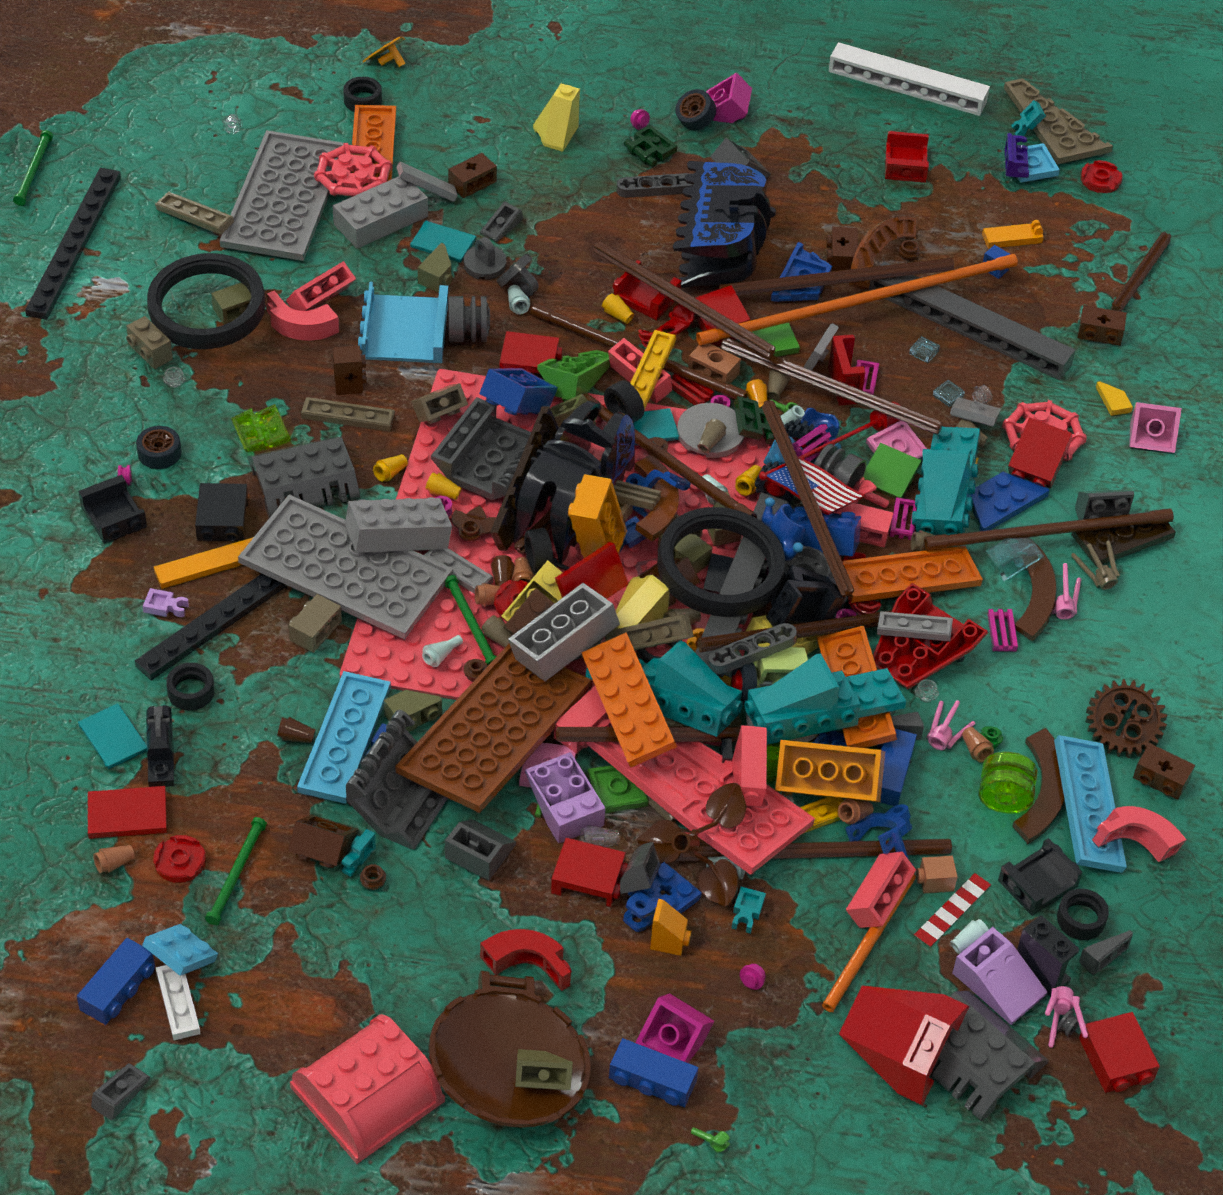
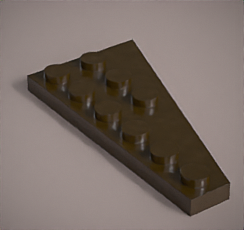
(505, 522)

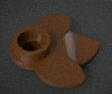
(472, 524)

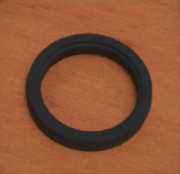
(206, 264)
(714, 603)

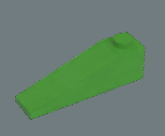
(575, 374)

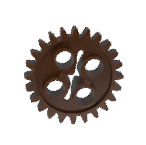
(1104, 708)

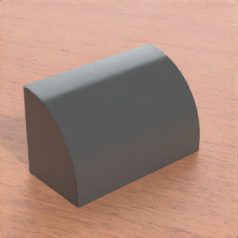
(640, 869)

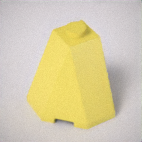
(559, 118)
(643, 601)

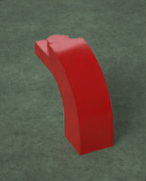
(527, 947)

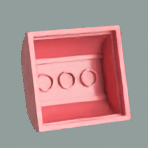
(369, 1088)

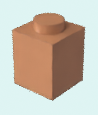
(937, 874)

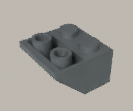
(1103, 503)
(477, 848)

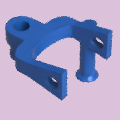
(652, 478)
(895, 818)

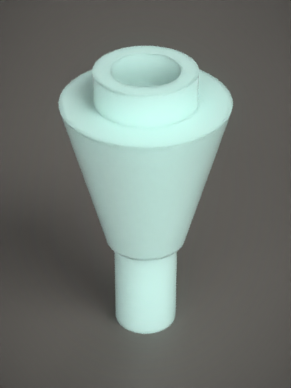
(435, 653)

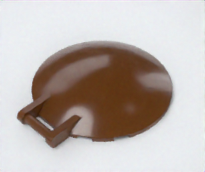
(478, 1045)

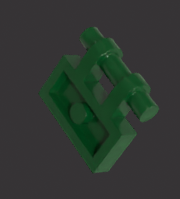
(655, 143)
(752, 420)

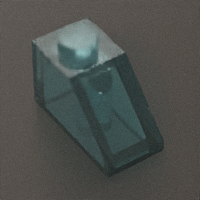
(1013, 556)

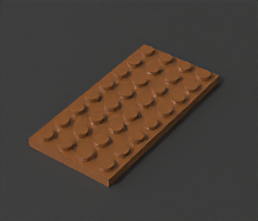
(491, 731)

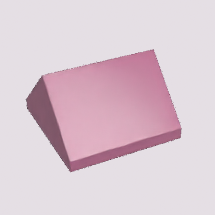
(1154, 427)

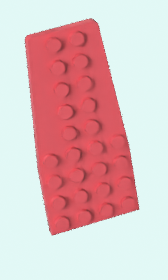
(684, 782)

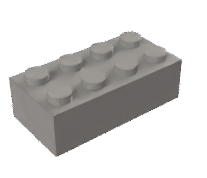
(380, 211)
(398, 525)
(564, 631)

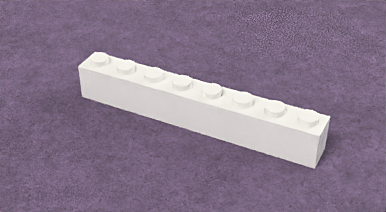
(909, 79)

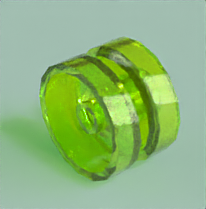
(1008, 782)

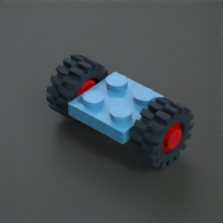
(774, 459)

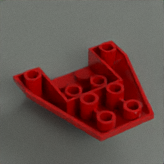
(915, 658)
(902, 1034)

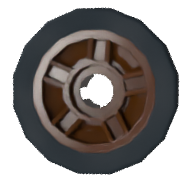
(695, 109)
(158, 447)

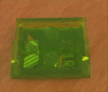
(261, 429)

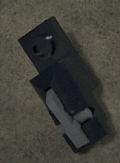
(160, 746)

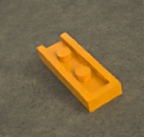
(1013, 235)

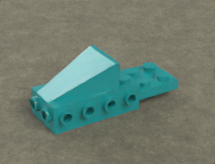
(947, 482)
(691, 690)
(820, 701)

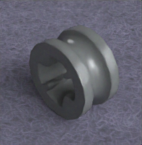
(1068, 1023)

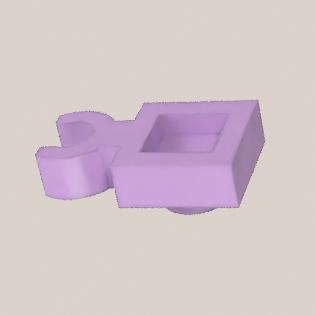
(162, 602)

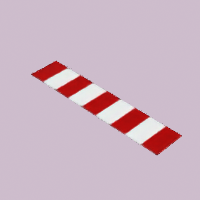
(952, 909)

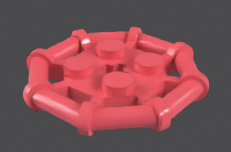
(352, 183)
(1025, 410)

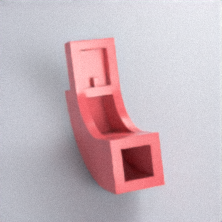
(301, 325)
(1143, 826)

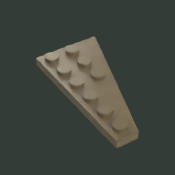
(1059, 130)

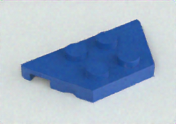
(802, 264)
(1004, 498)

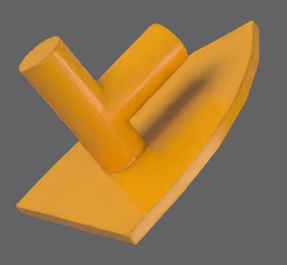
(393, 54)

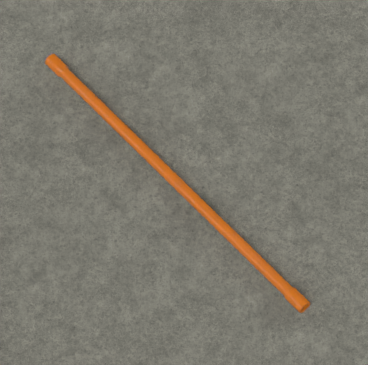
(999, 263)

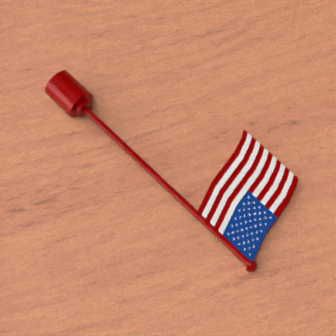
(828, 490)

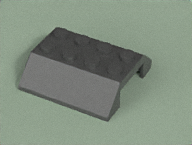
(481, 451)
(305, 471)
(387, 800)
(984, 1055)

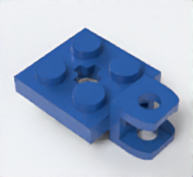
(644, 902)

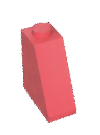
(750, 763)

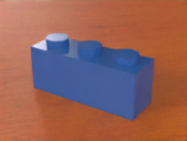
(896, 764)
(116, 981)
(653, 1073)

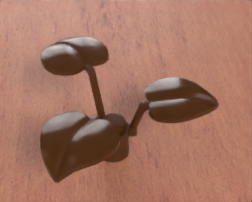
(719, 880)

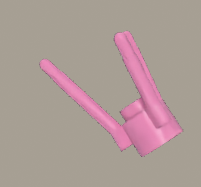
(1065, 606)
(941, 735)
(1062, 1001)

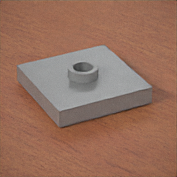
(820, 351)
(975, 411)

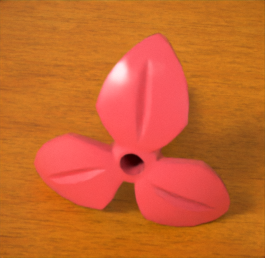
(866, 487)

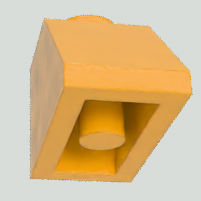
(669, 930)

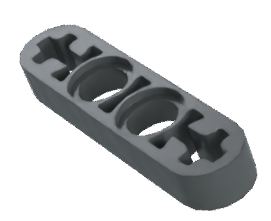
(655, 181)
(754, 651)

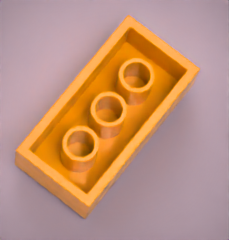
(596, 515)
(830, 770)

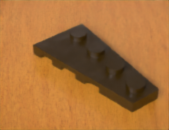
(1123, 539)

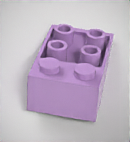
(565, 797)
(999, 976)

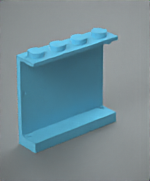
(404, 327)

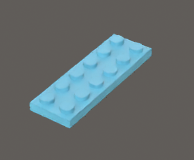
(344, 736)
(1088, 801)

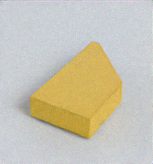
(1114, 399)

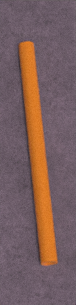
(858, 958)

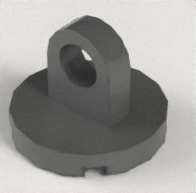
(484, 260)
(520, 276)

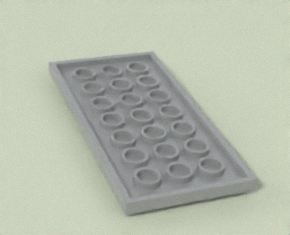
(280, 197)
(316, 556)

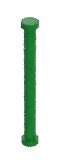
(20, 198)
(452, 584)
(258, 825)

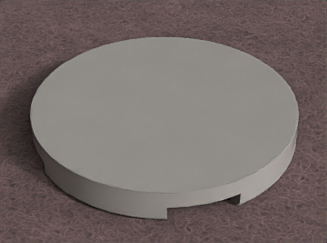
(694, 420)

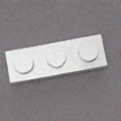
(178, 1003)

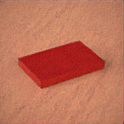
(599, 571)
(127, 812)

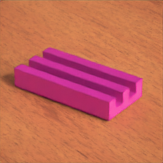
(867, 364)
(824, 438)
(902, 531)
(1000, 615)

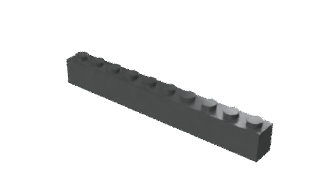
(983, 326)
(741, 578)

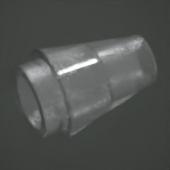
(599, 836)

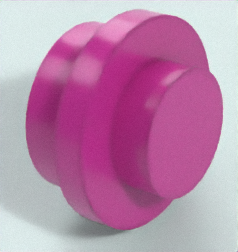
(639, 119)
(752, 976)

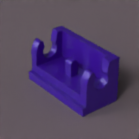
(1016, 156)

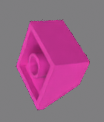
(731, 99)
(674, 1028)

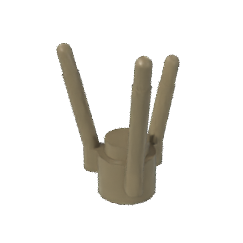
(1105, 576)

